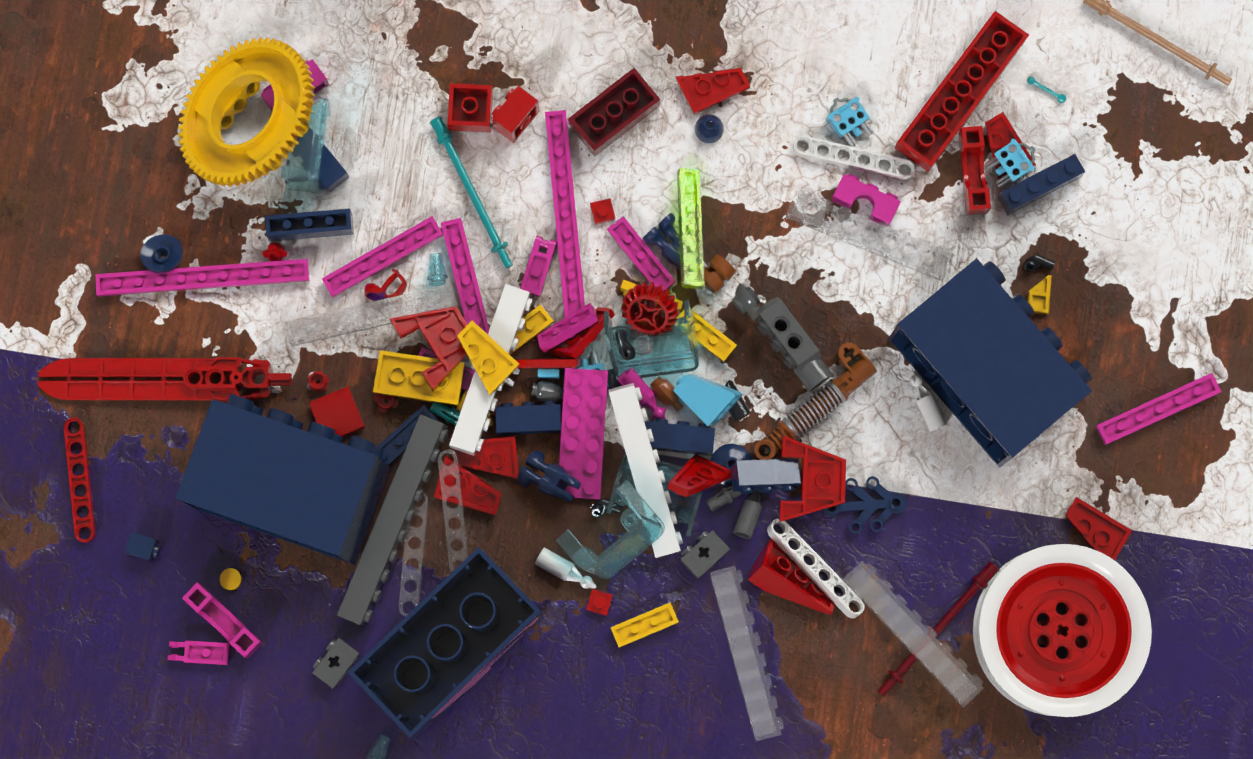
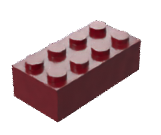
(614, 112)

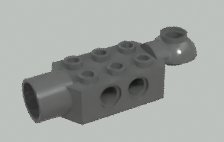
(805, 359)

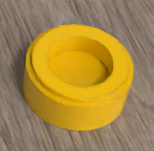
(230, 579)

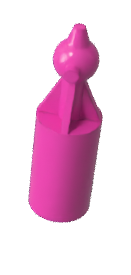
(631, 376)

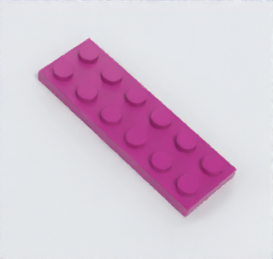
(584, 429)

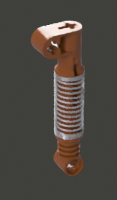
(834, 393)

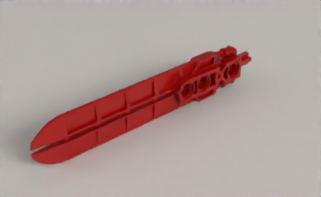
(163, 368)

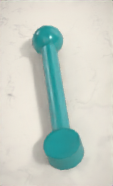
(1061, 98)

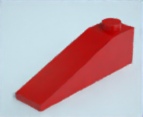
(782, 577)

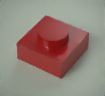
(602, 211)
(599, 602)

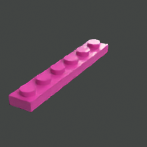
(382, 257)
(464, 273)
(1158, 408)

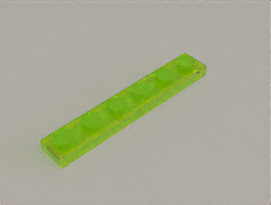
(690, 228)

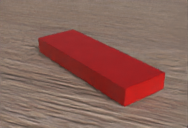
(549, 363)

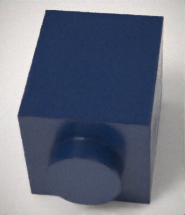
(142, 547)

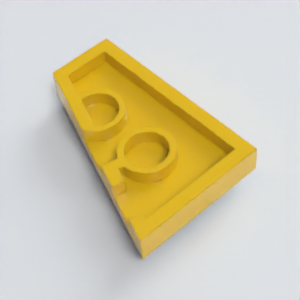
(487, 357)

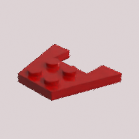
(440, 331)
(821, 480)

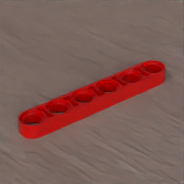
(75, 481)

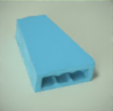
(706, 398)

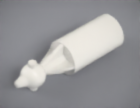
(927, 404)
(562, 568)

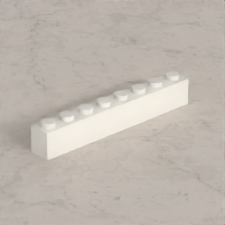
(478, 403)
(643, 463)

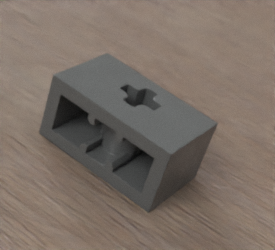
(716, 551)
(347, 658)

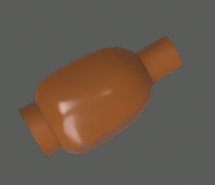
(664, 393)

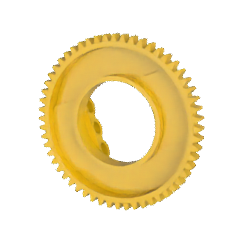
(225, 92)

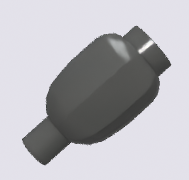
(547, 391)

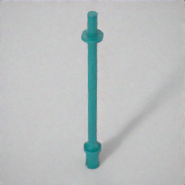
(445, 138)

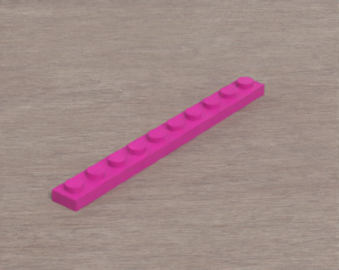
(565, 211)
(203, 277)

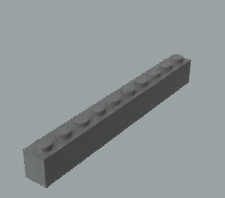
(393, 520)

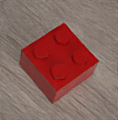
(470, 108)
(515, 113)

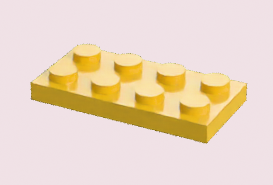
(402, 377)

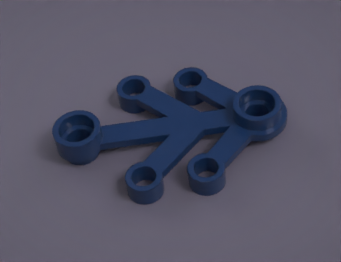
(869, 505)

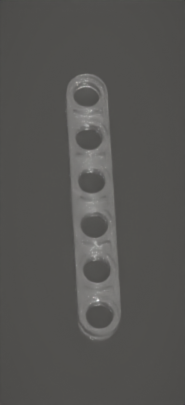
(457, 512)
(417, 554)

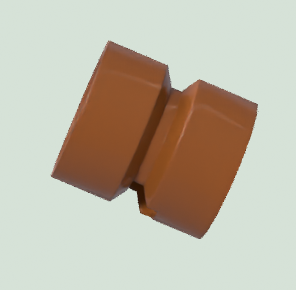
(717, 272)

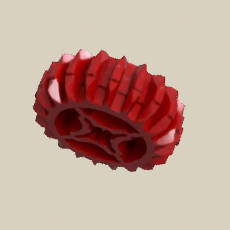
(648, 317)

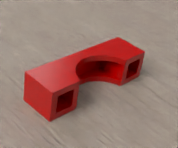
(972, 164)

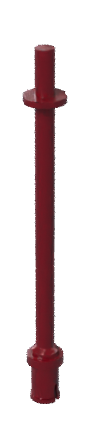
(979, 582)

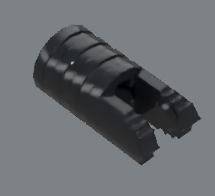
(739, 409)

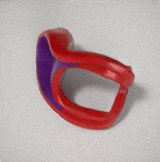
(376, 293)

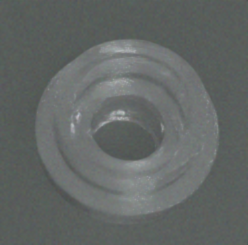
(643, 345)

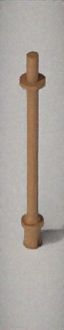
(1105, 8)

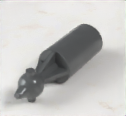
(748, 516)

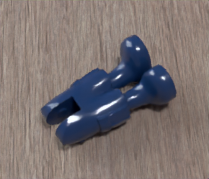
(670, 252)
(554, 481)

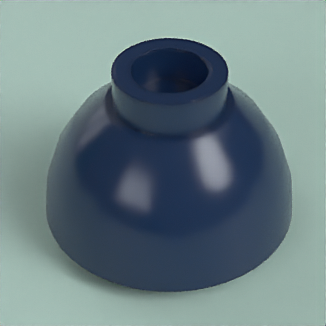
(709, 128)

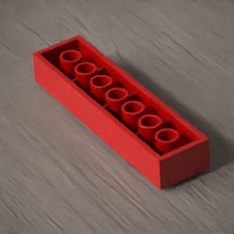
(961, 91)

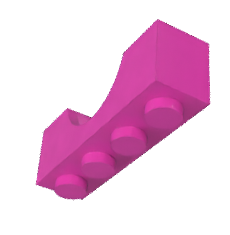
(223, 620)

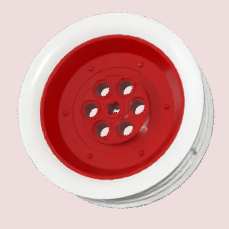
(1114, 630)

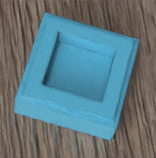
(549, 373)

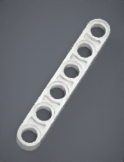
(854, 153)
(812, 571)

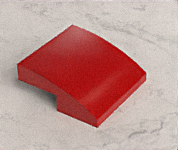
(338, 412)

